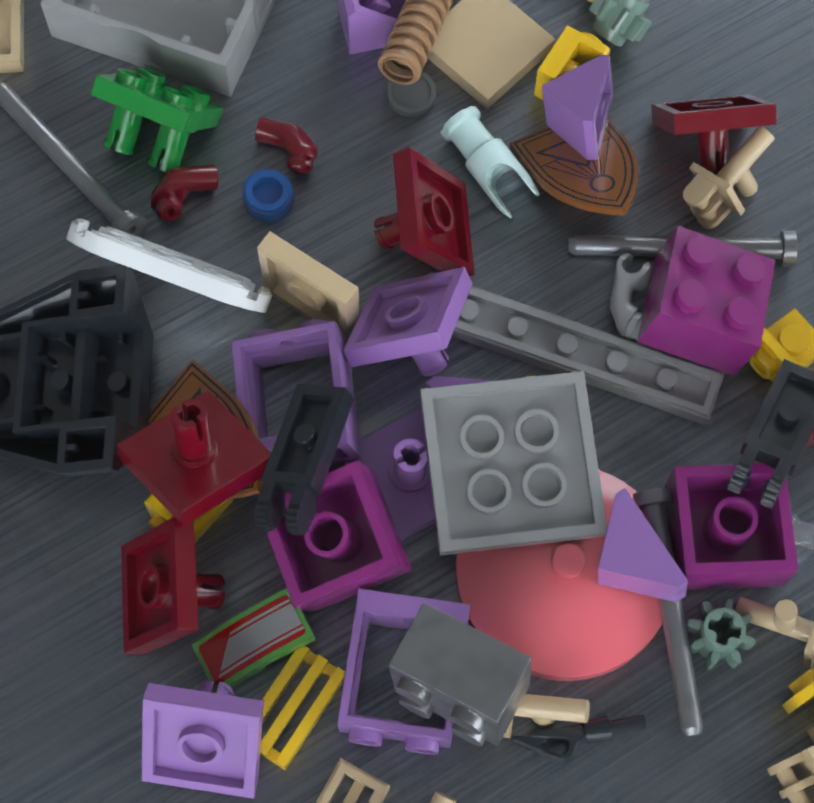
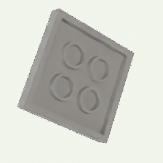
(512, 463)

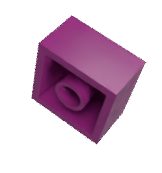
(707, 301)
(729, 536)
(347, 545)

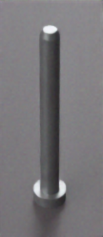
(122, 219)
(779, 248)
(688, 706)

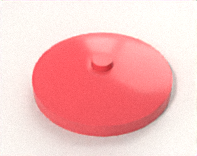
(553, 608)

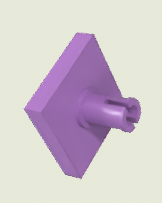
(410, 320)
(402, 471)
(201, 739)

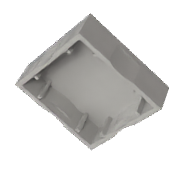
(180, 38)

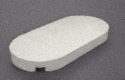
(169, 265)

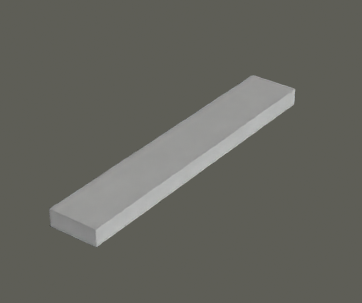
(573, 347)

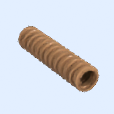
(412, 39)

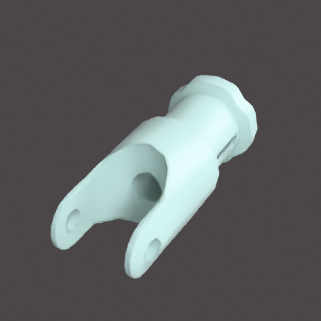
(485, 156)

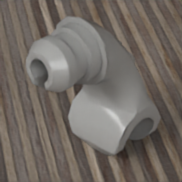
(625, 314)

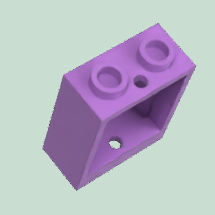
(273, 348)
(393, 612)

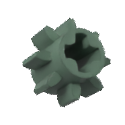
(620, 20)
(733, 629)

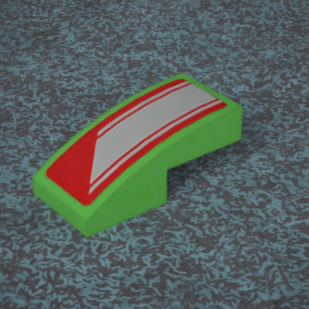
(253, 640)

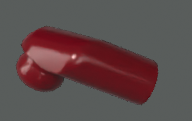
(293, 139)
(177, 184)

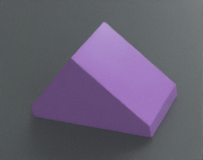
(368, 22)
(580, 105)
(636, 557)

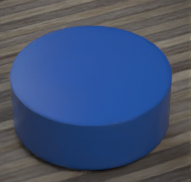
(268, 195)

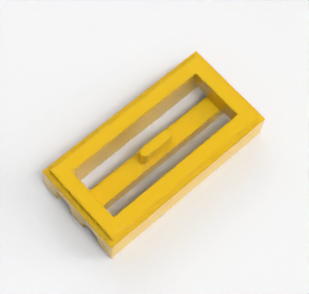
(318, 666)

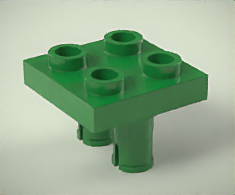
(147, 96)

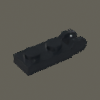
(778, 431)
(302, 456)

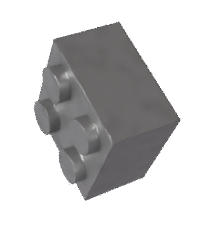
(459, 676)

